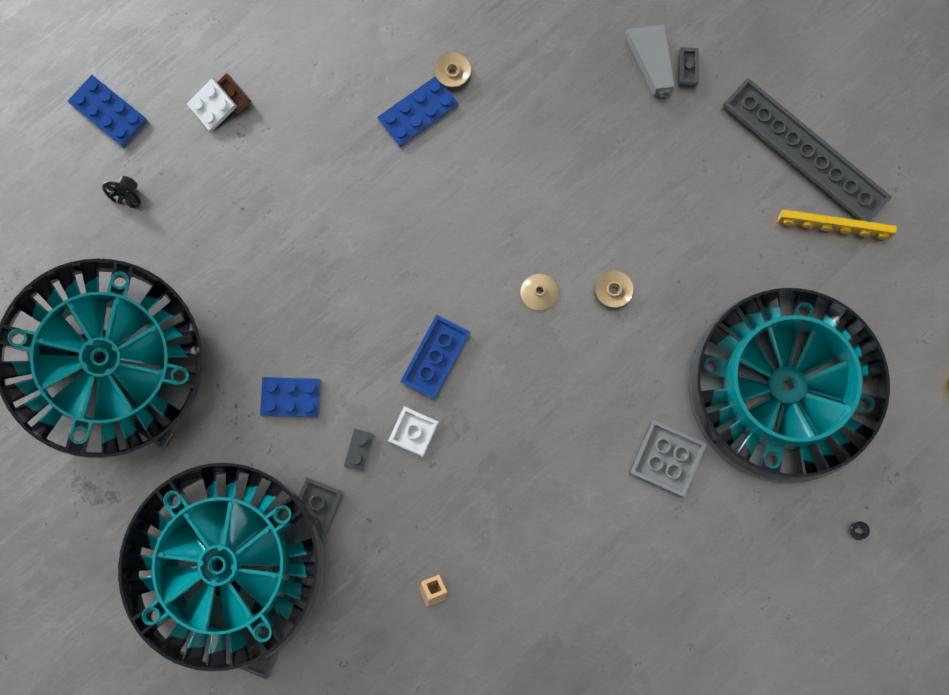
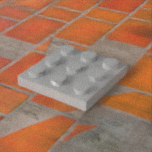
(668, 458)

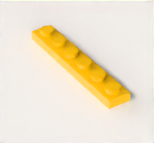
(830, 223)

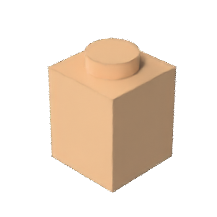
(433, 591)

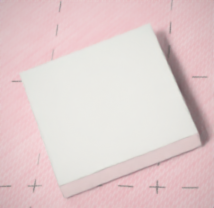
(413, 431)

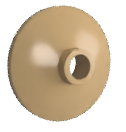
(449, 62)
(617, 280)
(541, 301)

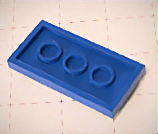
(107, 110)
(417, 111)
(435, 357)

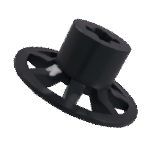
(124, 189)

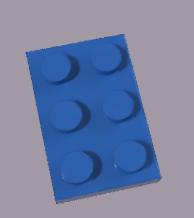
(290, 397)

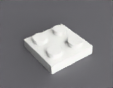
(211, 105)

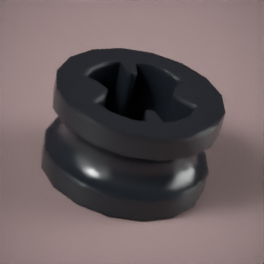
(855, 535)

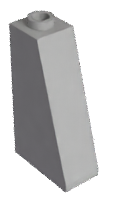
(653, 57)

